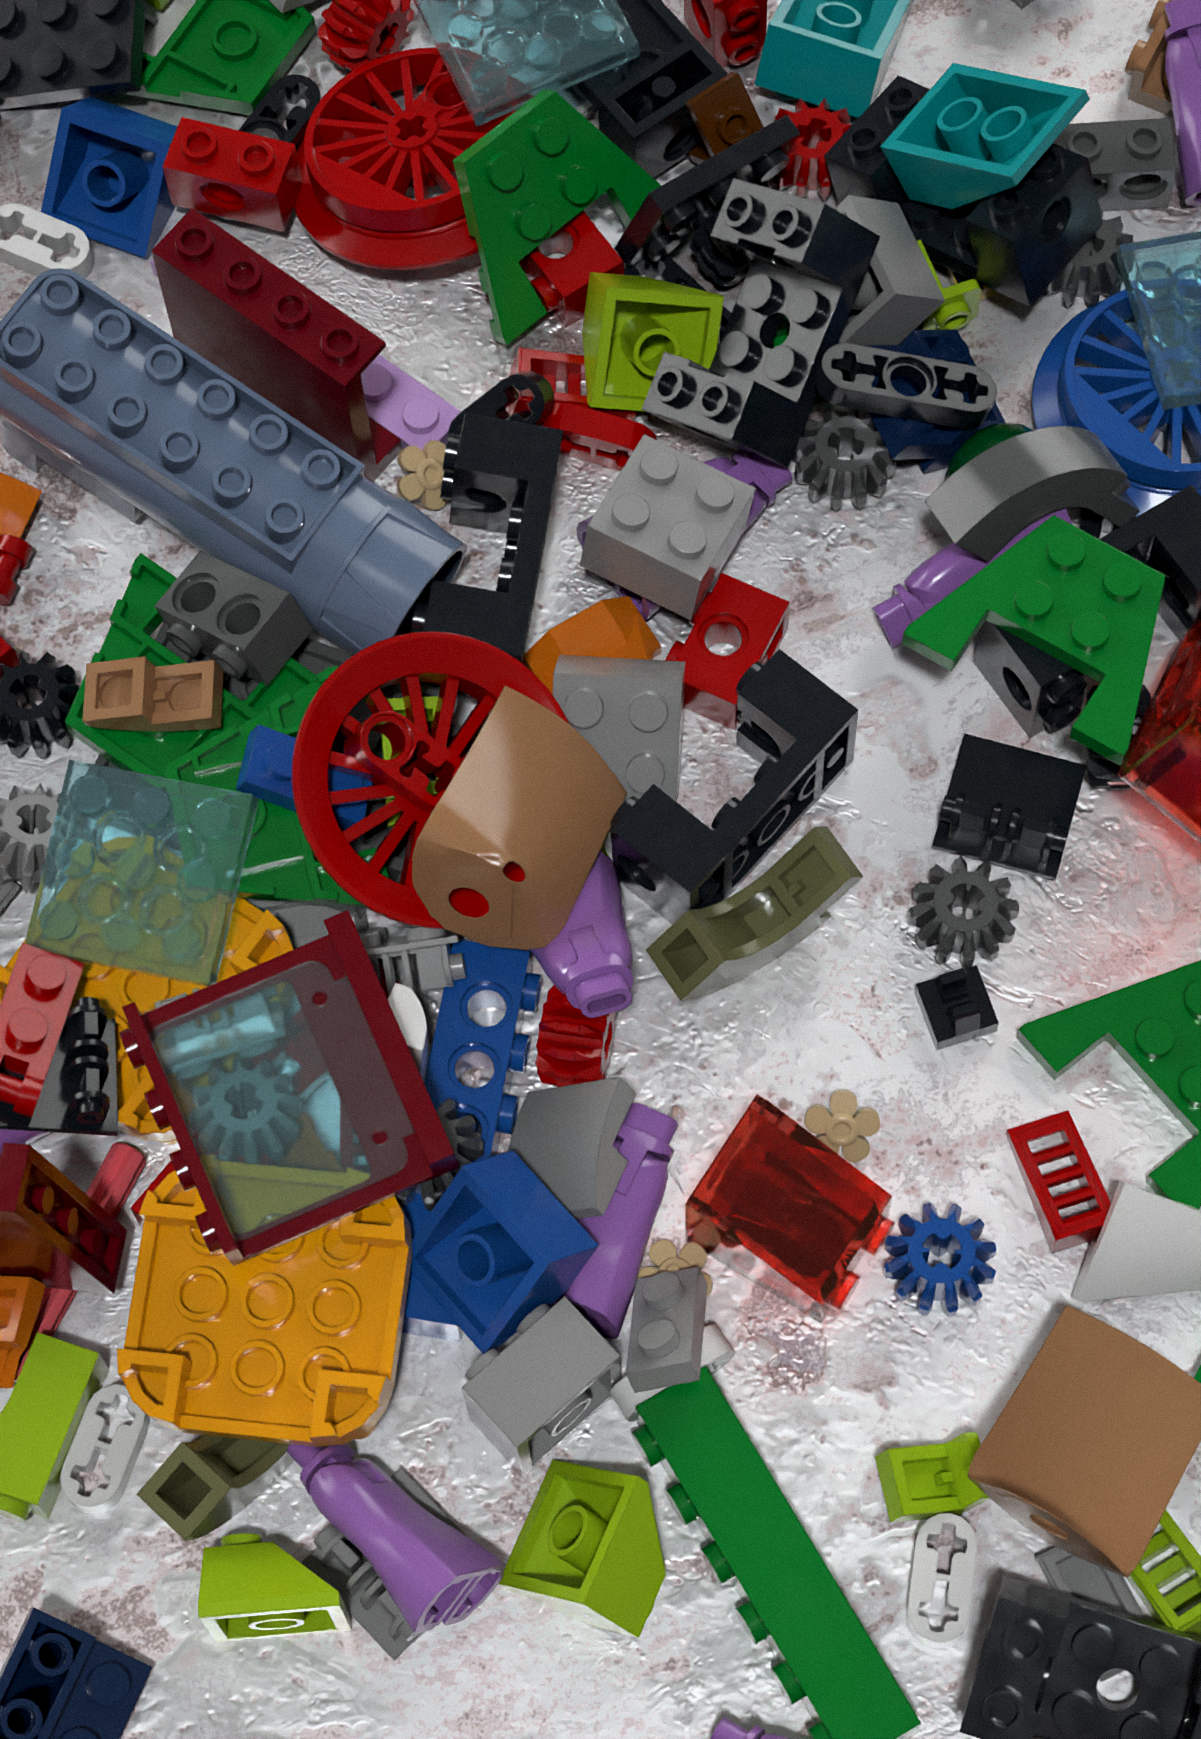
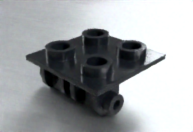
(1009, 806)
(80, 1081)

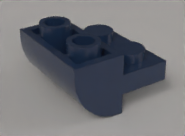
(927, 442)
(66, 1683)

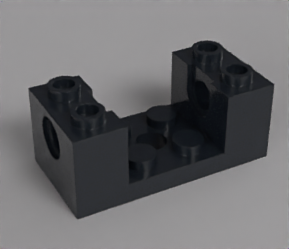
(646, 98)
(1010, 239)
(801, 272)
(502, 482)
(1050, 693)
(804, 743)
(1045, 1665)

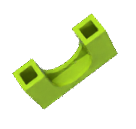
(42, 1423)

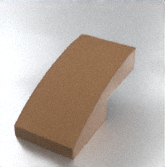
(144, 697)

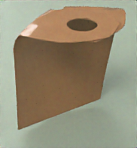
(524, 797)
(1092, 1442)

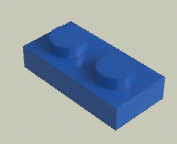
(268, 775)

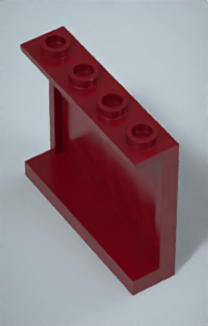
(272, 336)
(54, 1227)

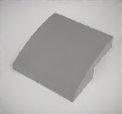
(569, 1140)

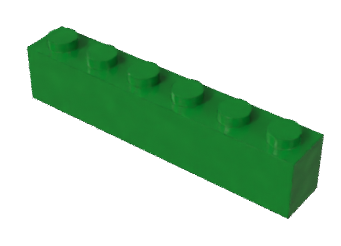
(771, 1564)

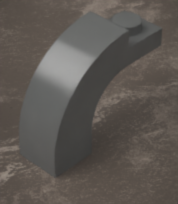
(1027, 479)

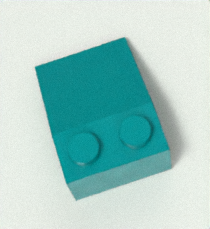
(831, 50)
(977, 134)

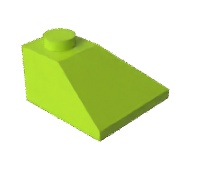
(631, 326)
(590, 1548)
(264, 1592)

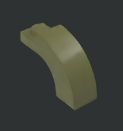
(759, 923)
(212, 1481)

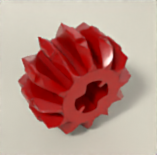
(363, 30)
(807, 161)
(571, 1045)

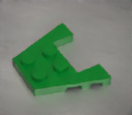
(226, 54)
(528, 184)
(1069, 601)
(129, 637)
(278, 855)
(1159, 1037)

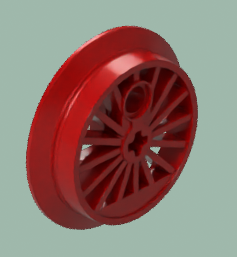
(362, 166)
(406, 659)

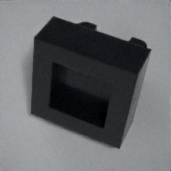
(956, 1007)

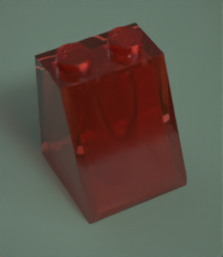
(788, 1212)

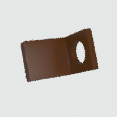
(722, 116)

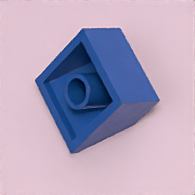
(110, 175)
(498, 1248)

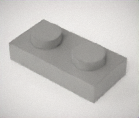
(667, 1329)

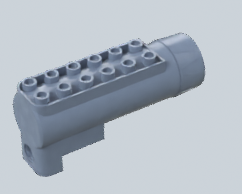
(211, 461)

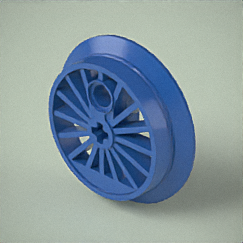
(1071, 398)

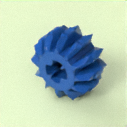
(938, 1237)

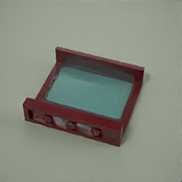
(289, 1095)

